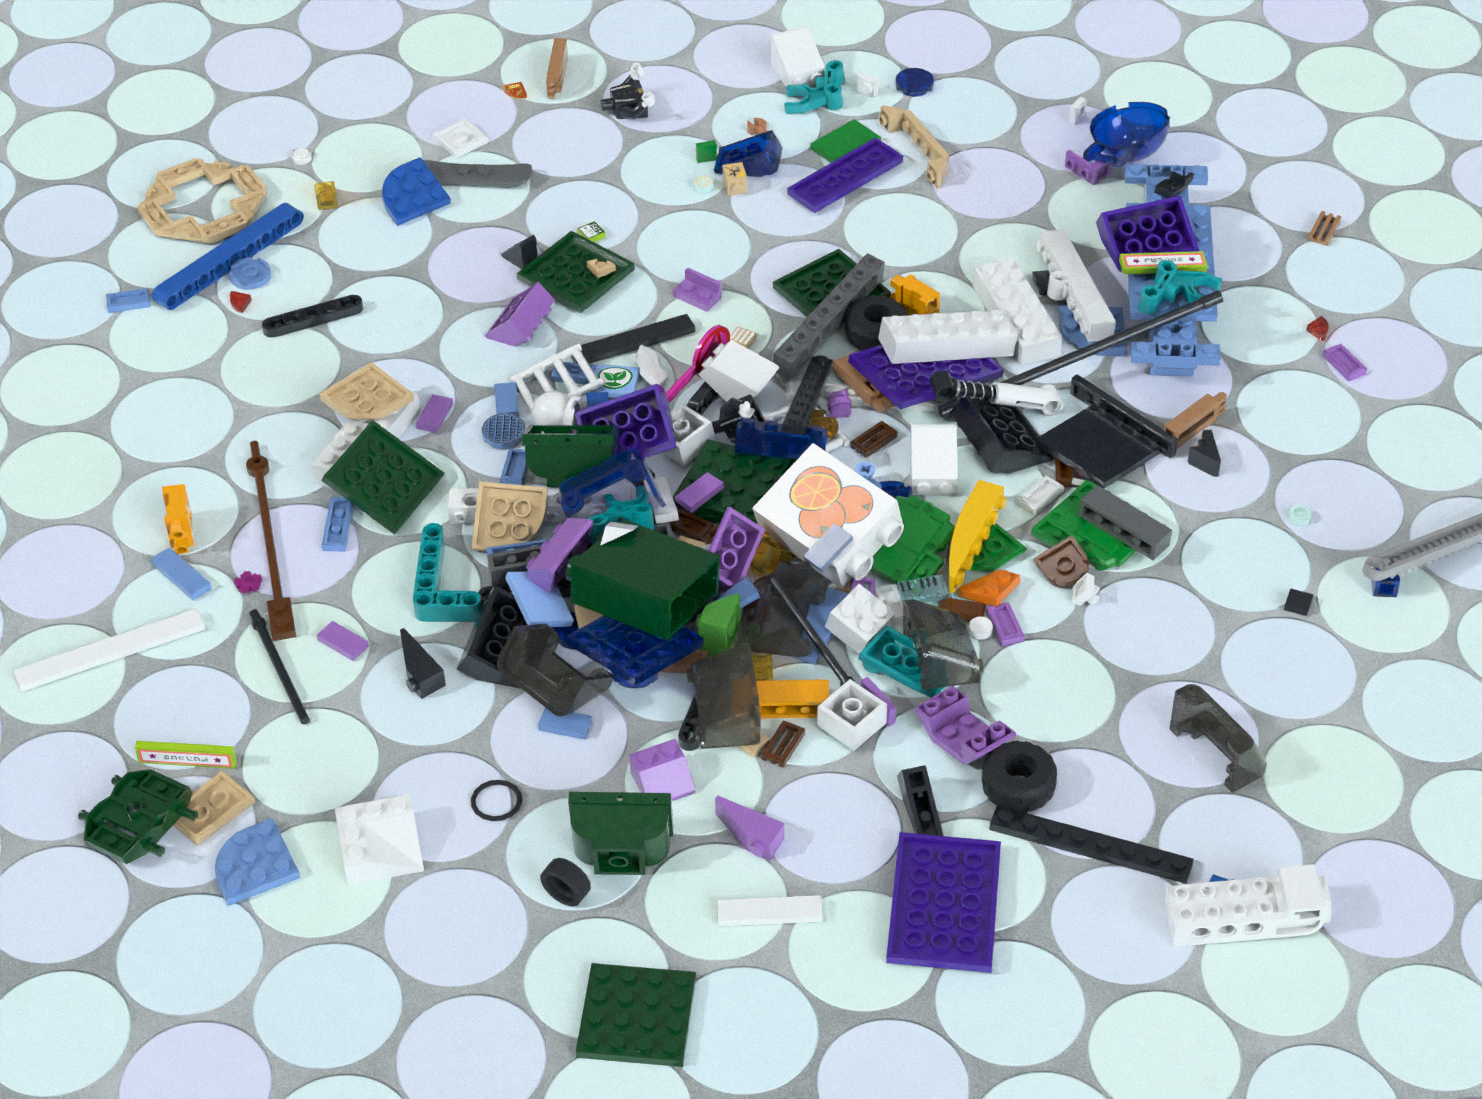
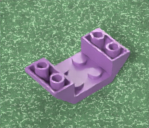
(957, 729)

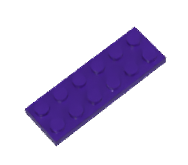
(845, 175)

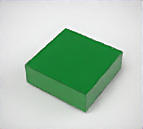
(706, 151)

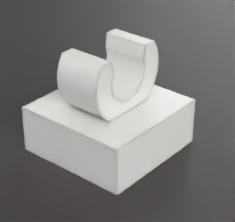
(1085, 590)

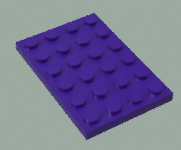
(909, 382)
(944, 902)

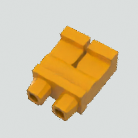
(915, 295)
(178, 517)

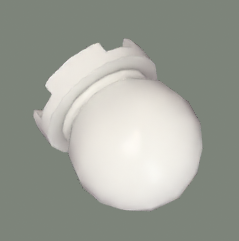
(557, 409)

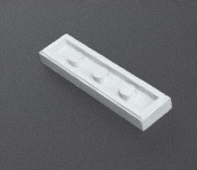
(667, 513)
(769, 910)

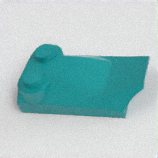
(896, 658)

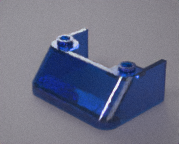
(627, 464)

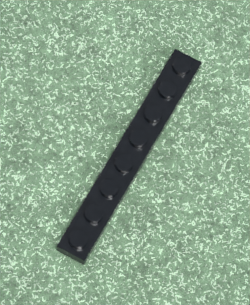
(807, 395)
(1091, 844)

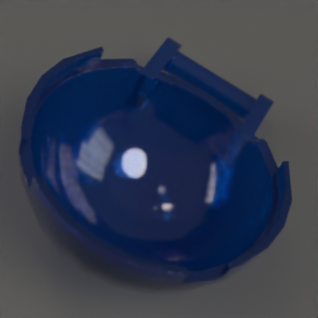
(1127, 133)

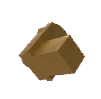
(828, 423)

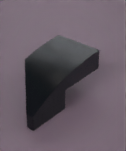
(1174, 185)
(1041, 280)

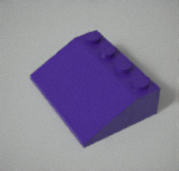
(1147, 228)
(642, 420)

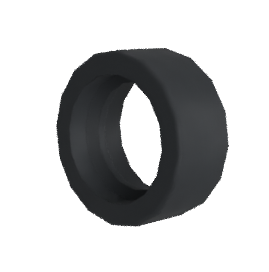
(565, 882)

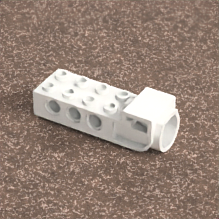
(1248, 909)

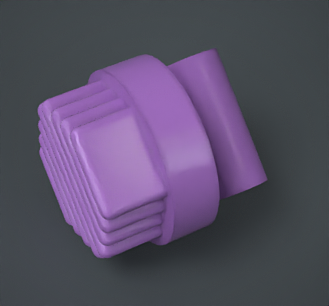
(839, 404)

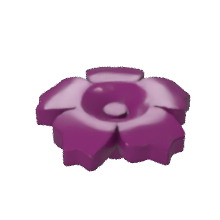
(248, 582)

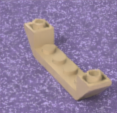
(897, 119)

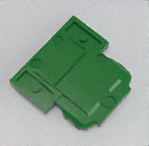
(1064, 521)
(914, 554)

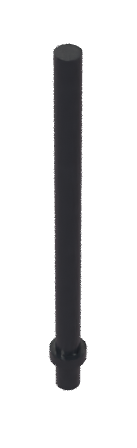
(259, 624)
(810, 631)

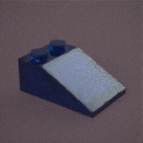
(757, 153)

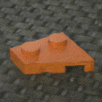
(990, 588)

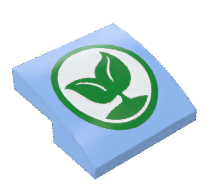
(617, 379)

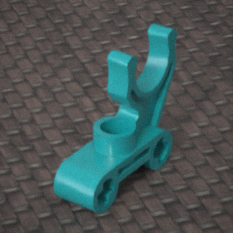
(827, 91)
(1172, 281)
(635, 511)

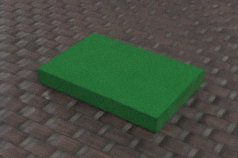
(842, 140)

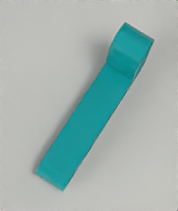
(429, 601)

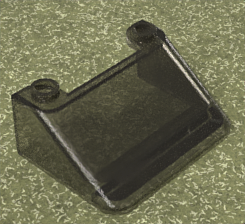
(770, 624)

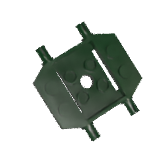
(160, 806)

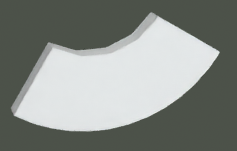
(649, 366)

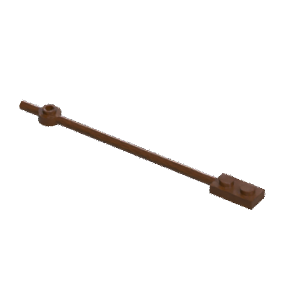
(280, 608)

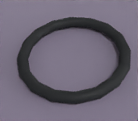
(501, 817)

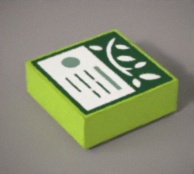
(591, 231)

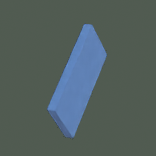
(818, 617)

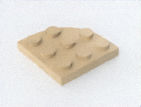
(366, 394)
(507, 514)

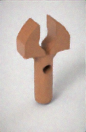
(759, 126)

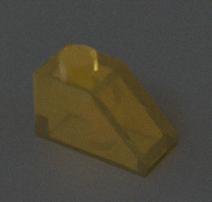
(768, 556)

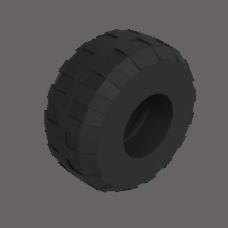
(865, 319)
(1023, 760)

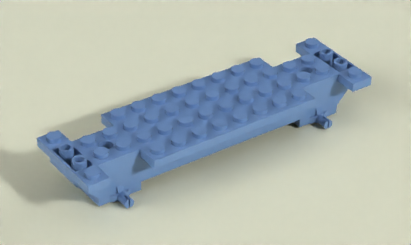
(1174, 346)

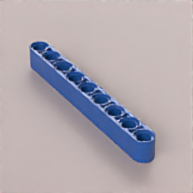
(220, 259)

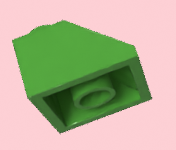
(719, 623)

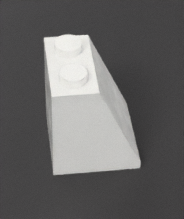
(796, 57)
(737, 371)
(933, 459)

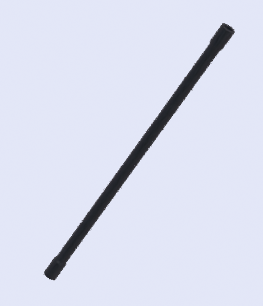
(1202, 303)

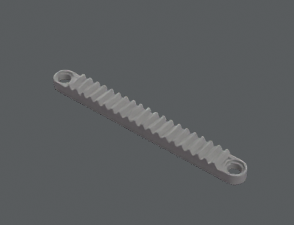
(1424, 549)

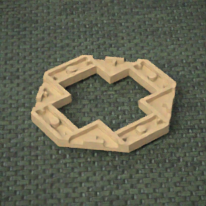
(188, 228)

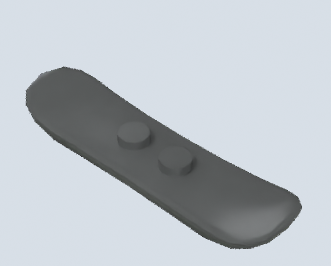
(480, 174)

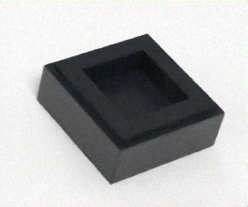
(1298, 602)

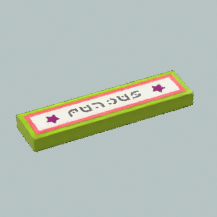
(1148, 262)
(186, 754)

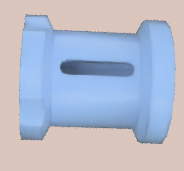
(865, 469)

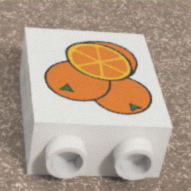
(826, 492)

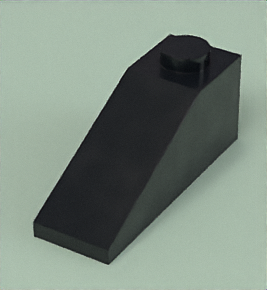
(422, 671)
(919, 800)

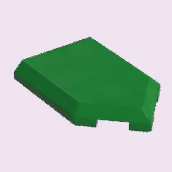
(997, 550)

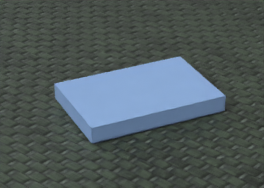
(537, 604)

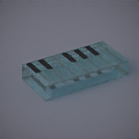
(923, 589)

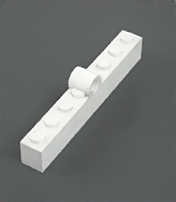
(1073, 282)

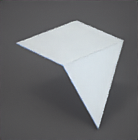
(614, 530)

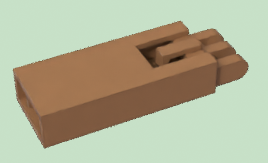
(557, 67)
(857, 381)
(1196, 417)

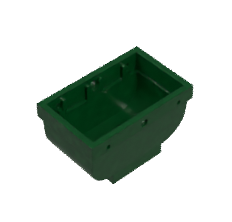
(562, 454)
(621, 834)

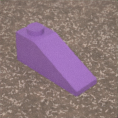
(754, 830)

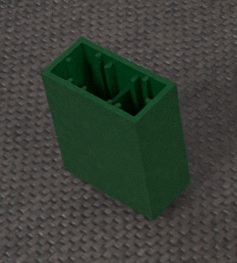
(645, 580)

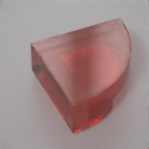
(239, 301)
(1318, 328)

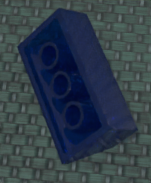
(768, 440)

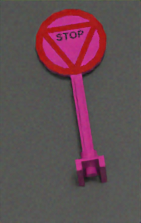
(711, 339)

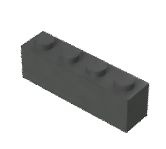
(1125, 522)

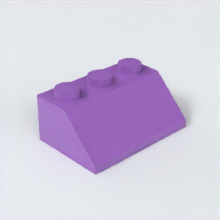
(521, 316)
(736, 544)
(555, 554)

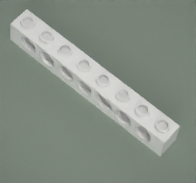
(463, 504)

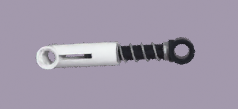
(1043, 398)

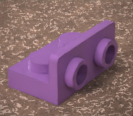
(698, 290)

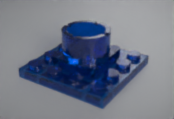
(632, 653)

